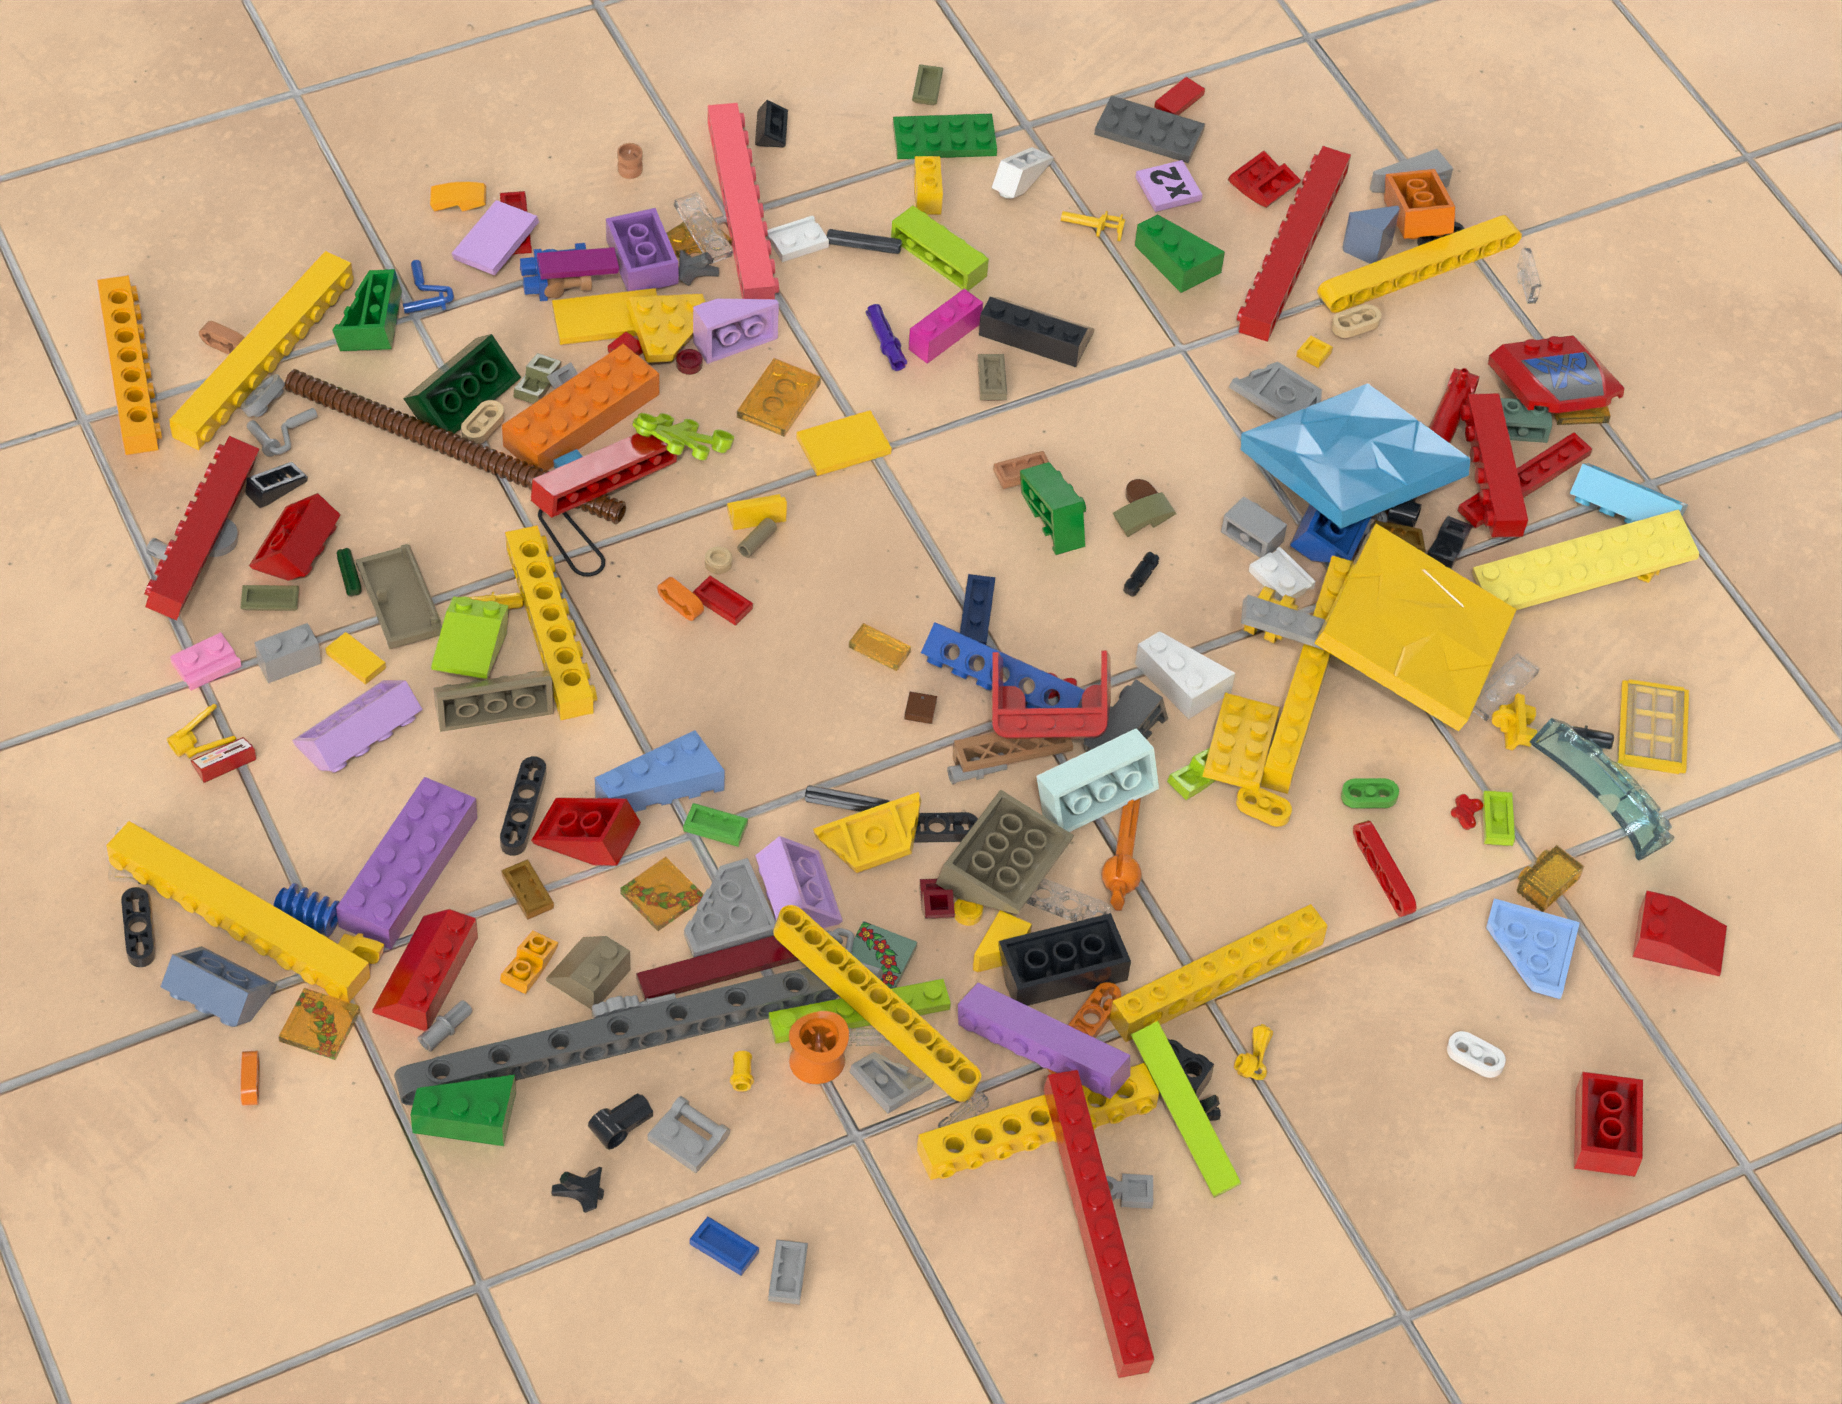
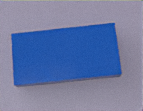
(724, 1246)

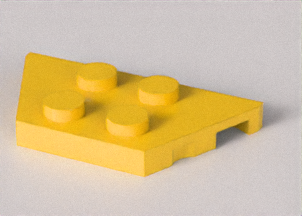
(873, 834)

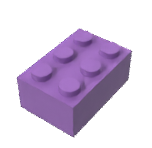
(642, 250)

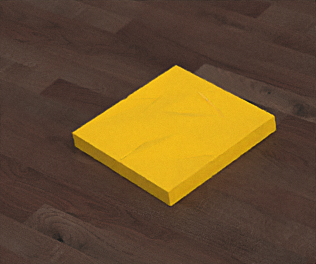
(1416, 627)

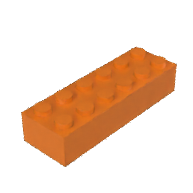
(581, 408)

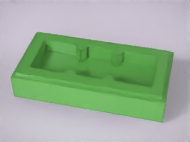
(715, 824)

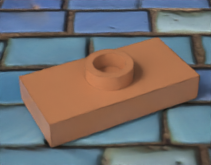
(1009, 470)

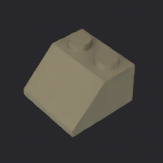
(591, 970)

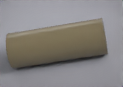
(757, 537)

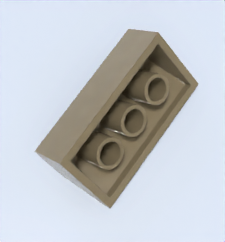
(494, 700)

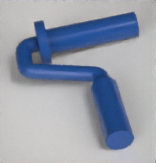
(429, 303)

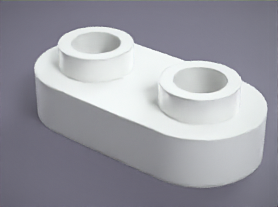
(1476, 1054)

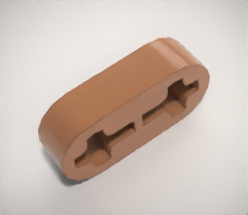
(220, 337)

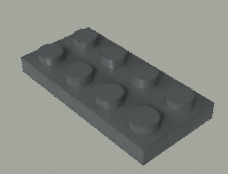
(1149, 129)

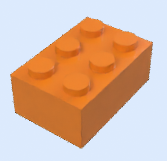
(1422, 203)

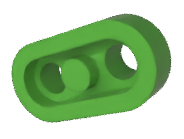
(1368, 793)

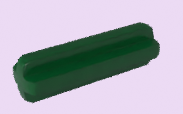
(348, 572)

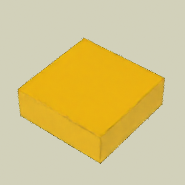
(1314, 351)

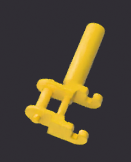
(1095, 222)

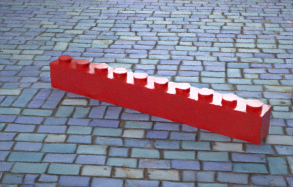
(1294, 244)
(1098, 1224)

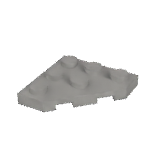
(730, 912)

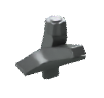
(695, 266)

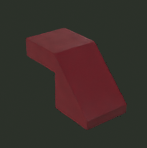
(935, 900)

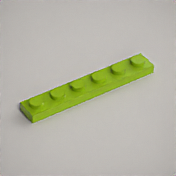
(921, 997)

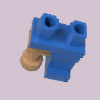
(550, 287)

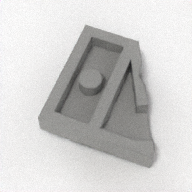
(888, 1081)

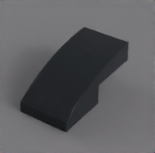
(1450, 541)

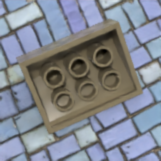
(1004, 856)

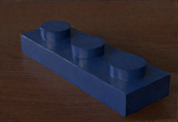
(977, 607)

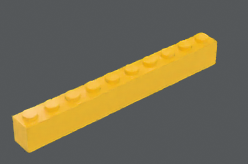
(261, 350)
(1303, 691)
(238, 912)

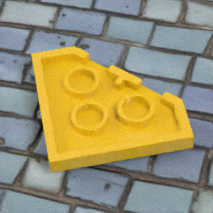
(663, 323)

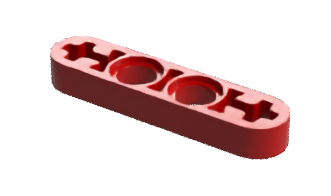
(1384, 868)

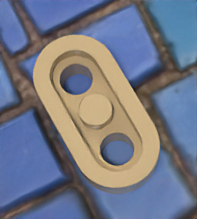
(1356, 321)
(478, 425)

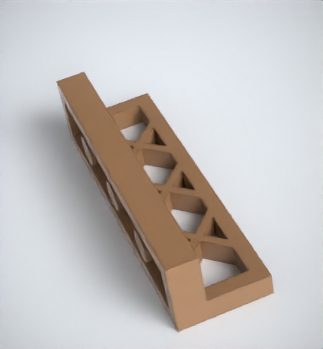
(1014, 750)

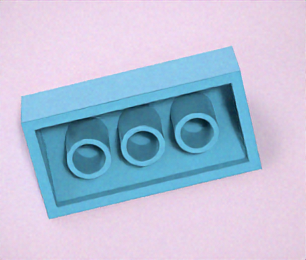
(1621, 495)

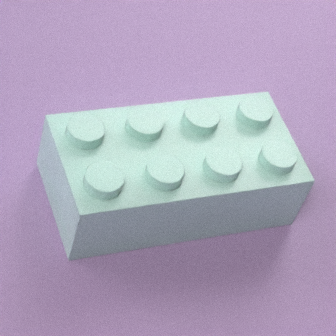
(1098, 781)

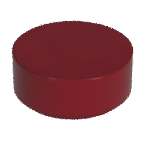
(689, 361)

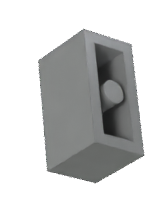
(1253, 527)
(287, 652)

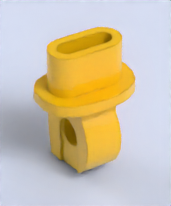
(363, 947)

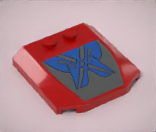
(1555, 374)

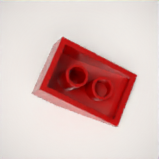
(588, 829)
(1678, 935)

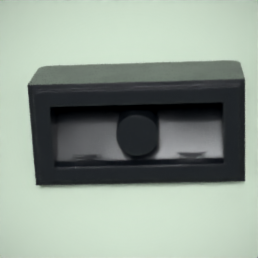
(771, 125)

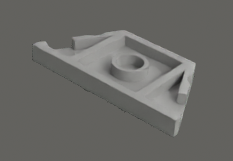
(1277, 390)

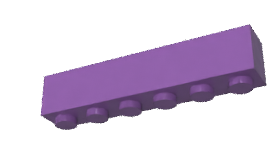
(1043, 1039)

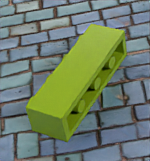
(940, 248)

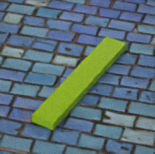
(1186, 1109)

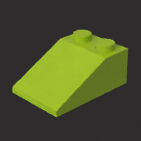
(470, 637)

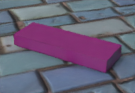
(577, 263)

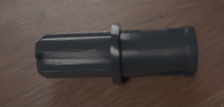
(1600, 738)

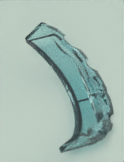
(1609, 784)

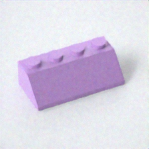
(358, 725)

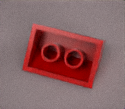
(296, 538)

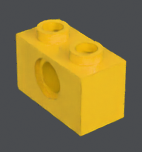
(928, 184)

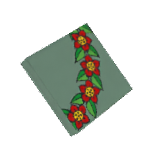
(884, 950)

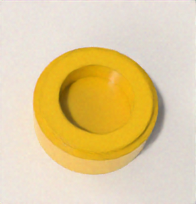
(967, 912)

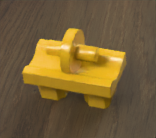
(1513, 721)

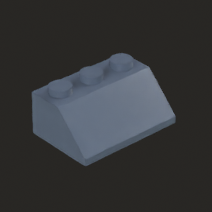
(216, 985)

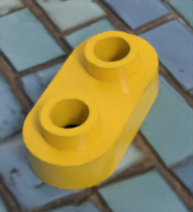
(1264, 806)

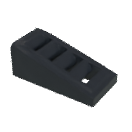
(263, 495)

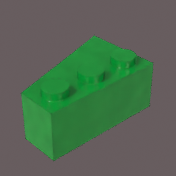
(1178, 253)
(372, 315)
(1057, 506)
(466, 1110)

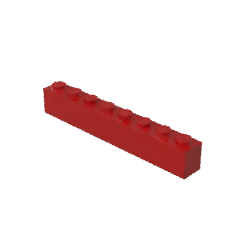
(201, 529)

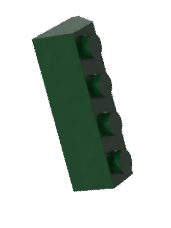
(462, 384)

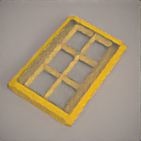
(1653, 726)

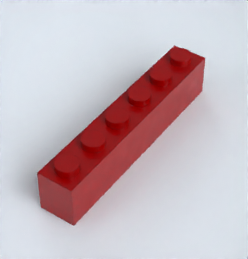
(1494, 465)
(599, 473)

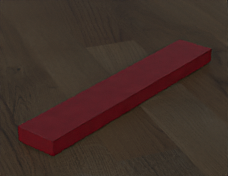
(714, 968)

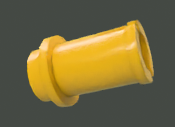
(742, 1078)

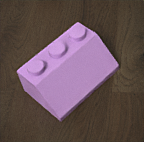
(798, 878)

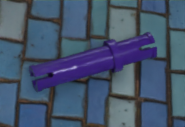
(889, 343)

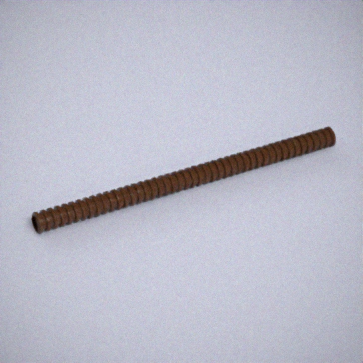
(433, 437)

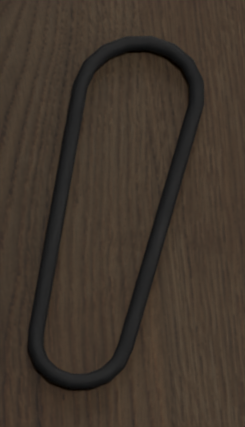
(564, 553)

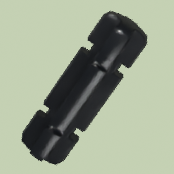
(1141, 574)

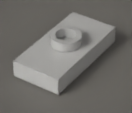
(788, 1272)

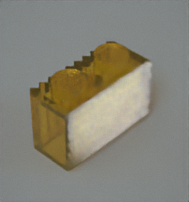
(1549, 878)

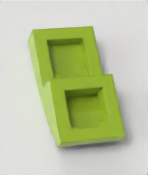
(1189, 779)

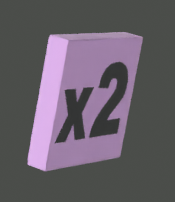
(1168, 186)

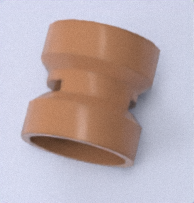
(630, 160)

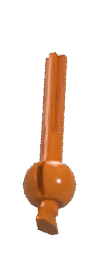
(1121, 871)

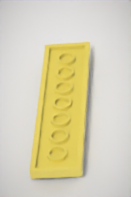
(1589, 561)

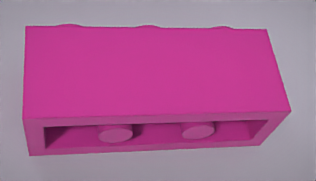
(945, 326)

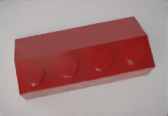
(428, 969)

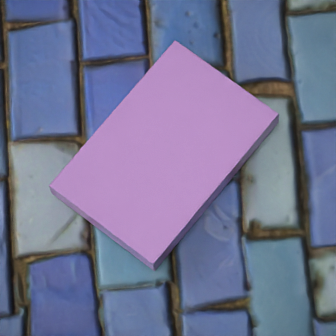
(495, 237)

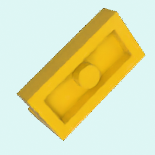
(753, 511)

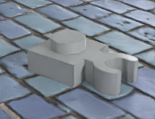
(1133, 1190)

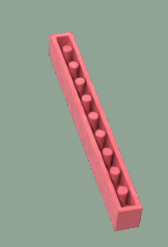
(741, 202)

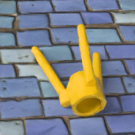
(183, 740)

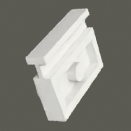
(797, 238)
(1282, 574)

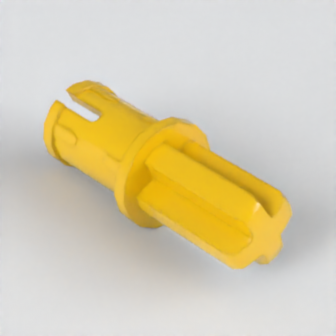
(513, 600)

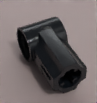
(613, 1125)

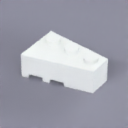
(1183, 674)

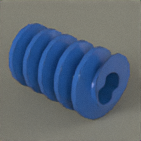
(308, 910)

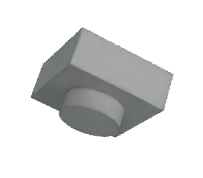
(562, 375)

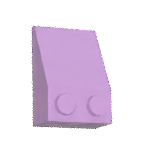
(733, 326)

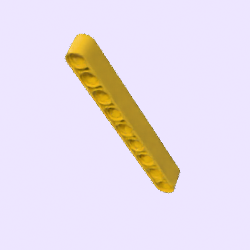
(1419, 264)
(818, 952)

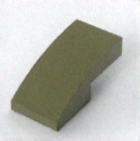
(535, 382)
(1144, 511)

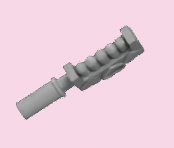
(621, 1004)

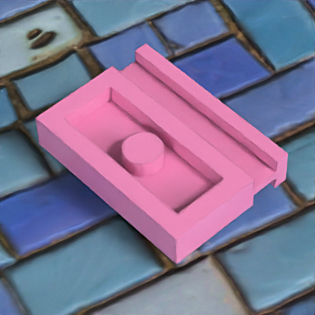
(205, 661)

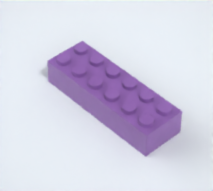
(407, 862)

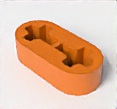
(680, 598)
(250, 1077)

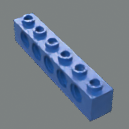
(943, 638)

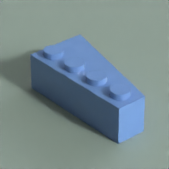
(664, 774)

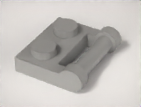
(683, 1142)

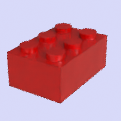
(1608, 1124)

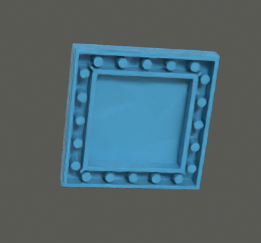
(1355, 455)

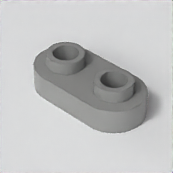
(267, 391)

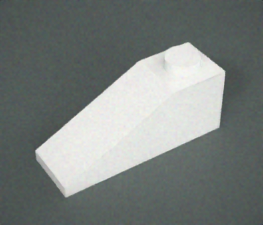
(1020, 172)

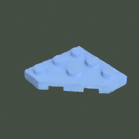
(1535, 944)

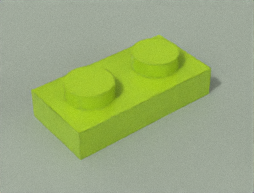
(1498, 818)

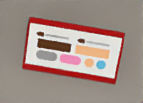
(224, 759)

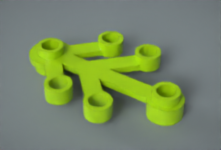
(684, 434)

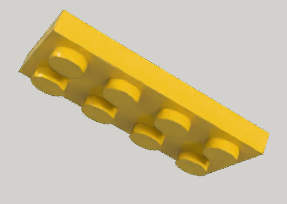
(1241, 742)

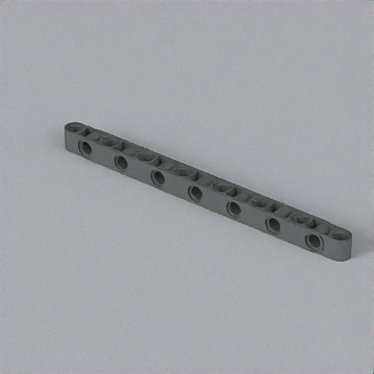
(597, 1040)

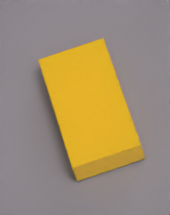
(355, 658)

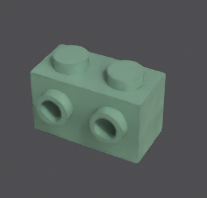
(1526, 424)

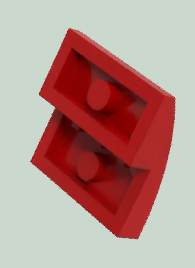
(1264, 179)

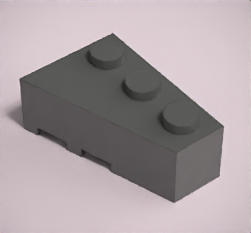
(1136, 708)

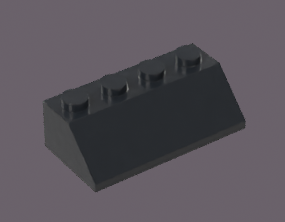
(1034, 331)
(1064, 960)

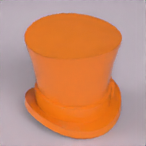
(818, 1047)

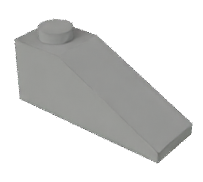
(1428, 160)

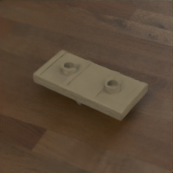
(399, 596)

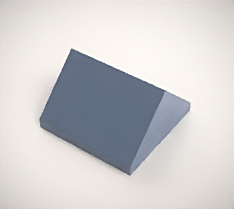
(1370, 233)

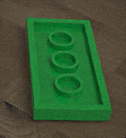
(944, 136)

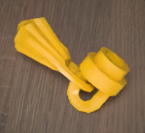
(1248, 1063)

